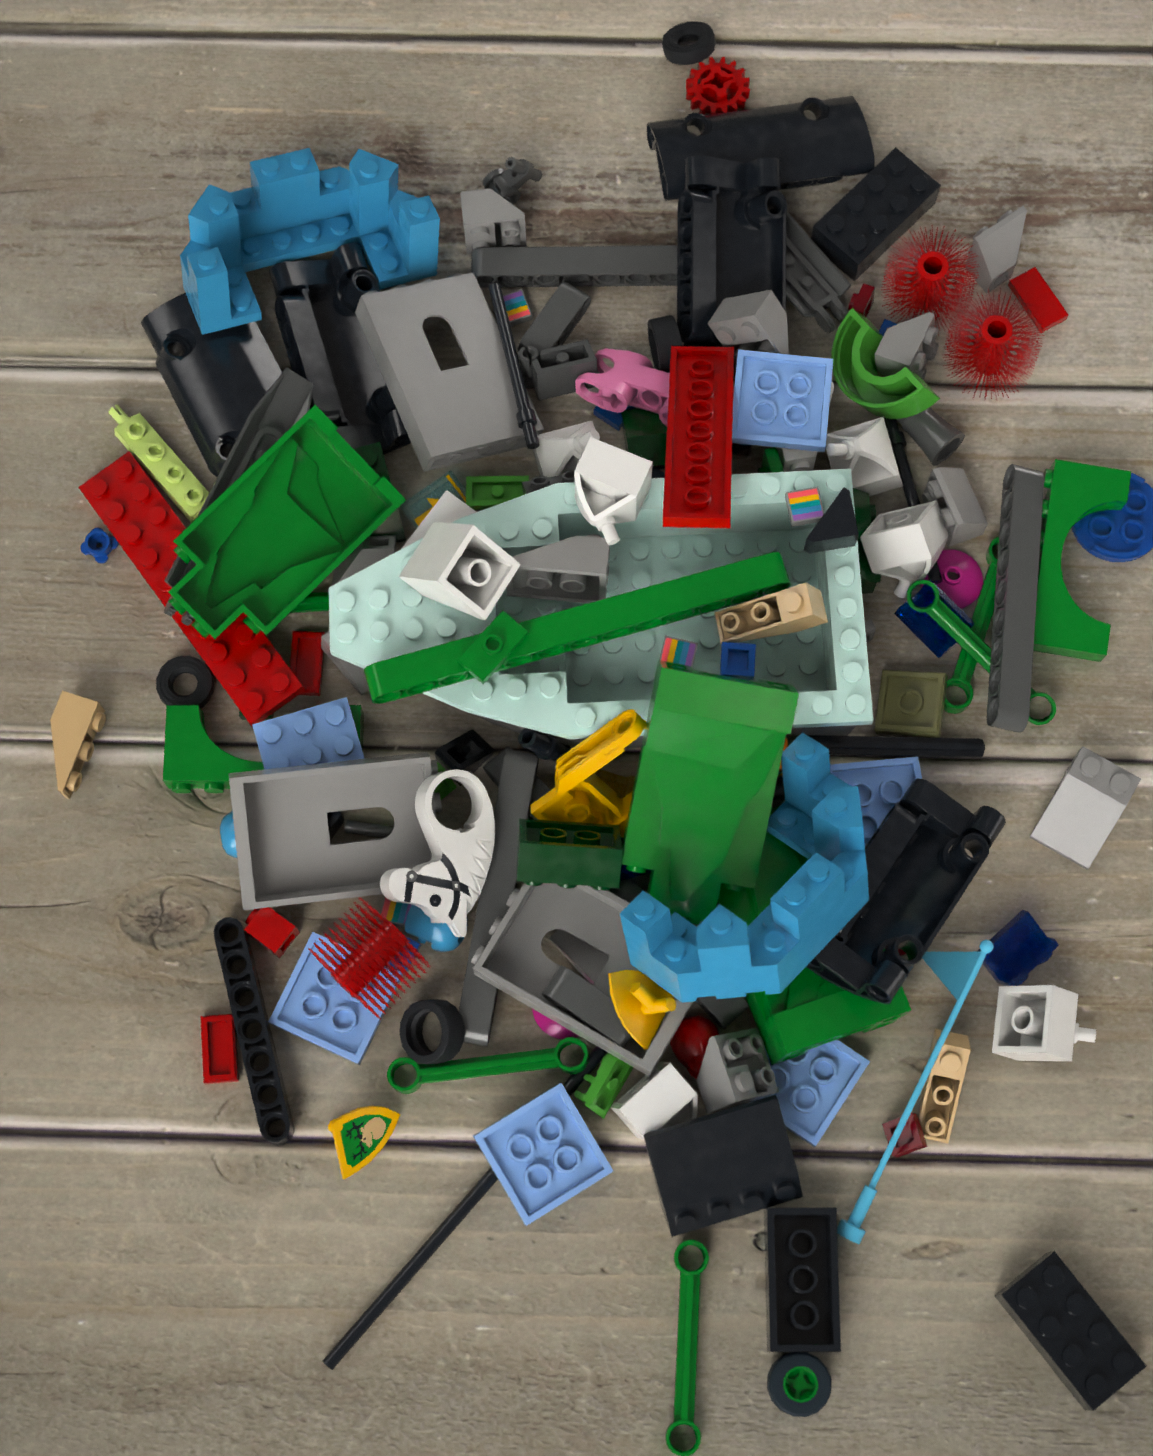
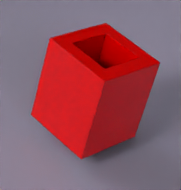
(271, 930)

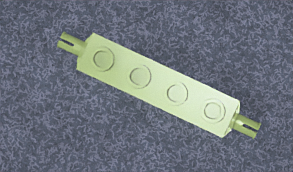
(160, 462)

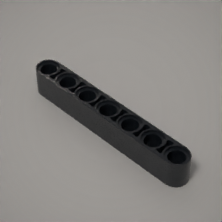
(243, 1017)

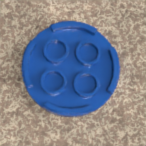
(1120, 533)

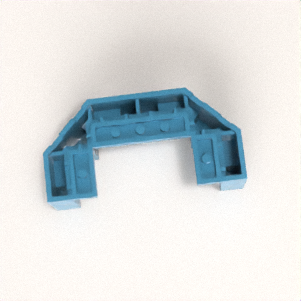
(300, 214)
(804, 915)

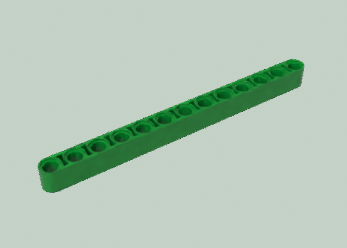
(587, 625)

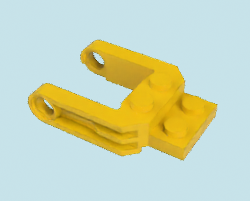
(578, 791)

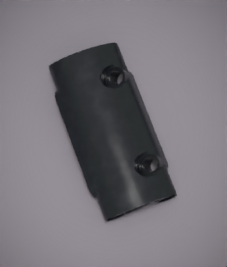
(808, 149)
(727, 239)
(330, 349)
(210, 375)
(911, 890)

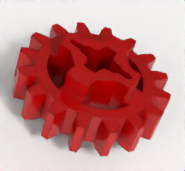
(720, 85)

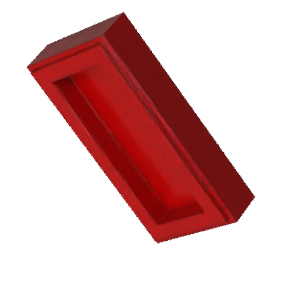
(1043, 300)
(307, 660)
(219, 1049)

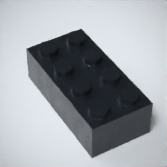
(875, 214)
(802, 1280)
(1070, 1331)

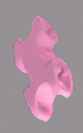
(626, 384)

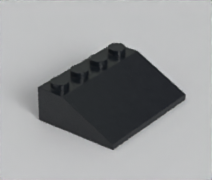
(723, 1165)

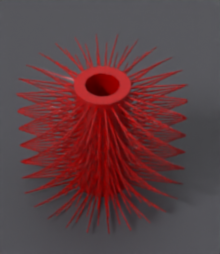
(929, 279)
(992, 345)
(370, 957)

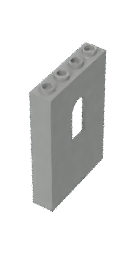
(452, 411)
(285, 828)
(519, 968)

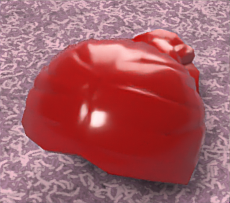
(691, 1042)

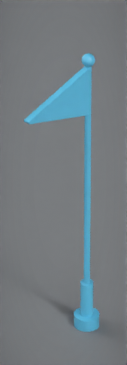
(957, 973)

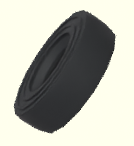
(688, 32)
(178, 666)

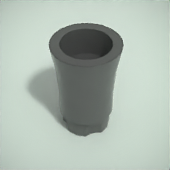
(933, 435)

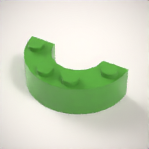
(857, 377)

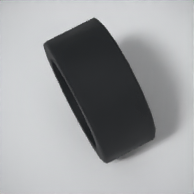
(663, 334)
(412, 1026)

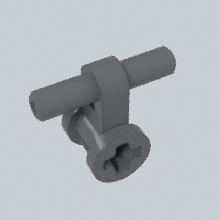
(509, 181)

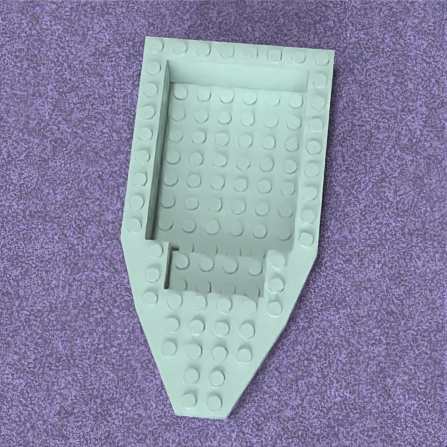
(581, 690)

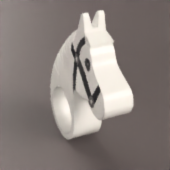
(459, 861)

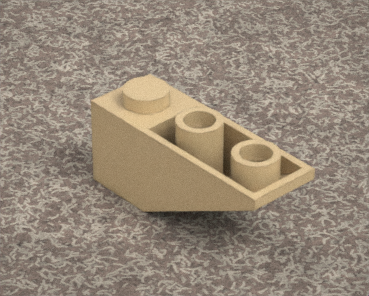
(772, 615)
(73, 732)
(943, 1086)

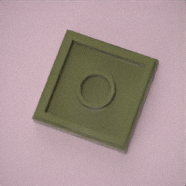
(911, 703)

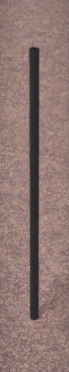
(435, 1240)

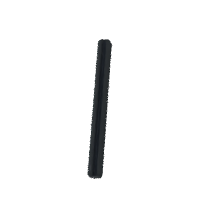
(902, 746)

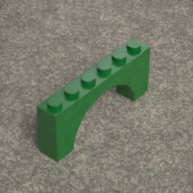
(1071, 494)
(196, 761)

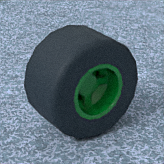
(809, 1389)

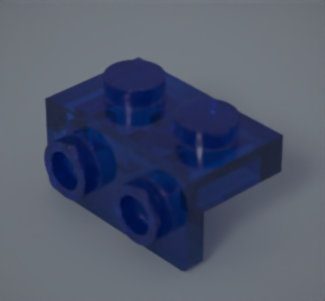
(924, 626)
(1018, 950)

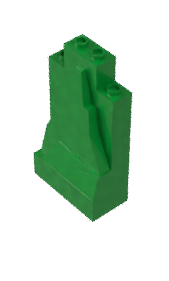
(280, 529)
(705, 784)
(810, 1007)

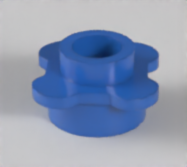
(97, 536)

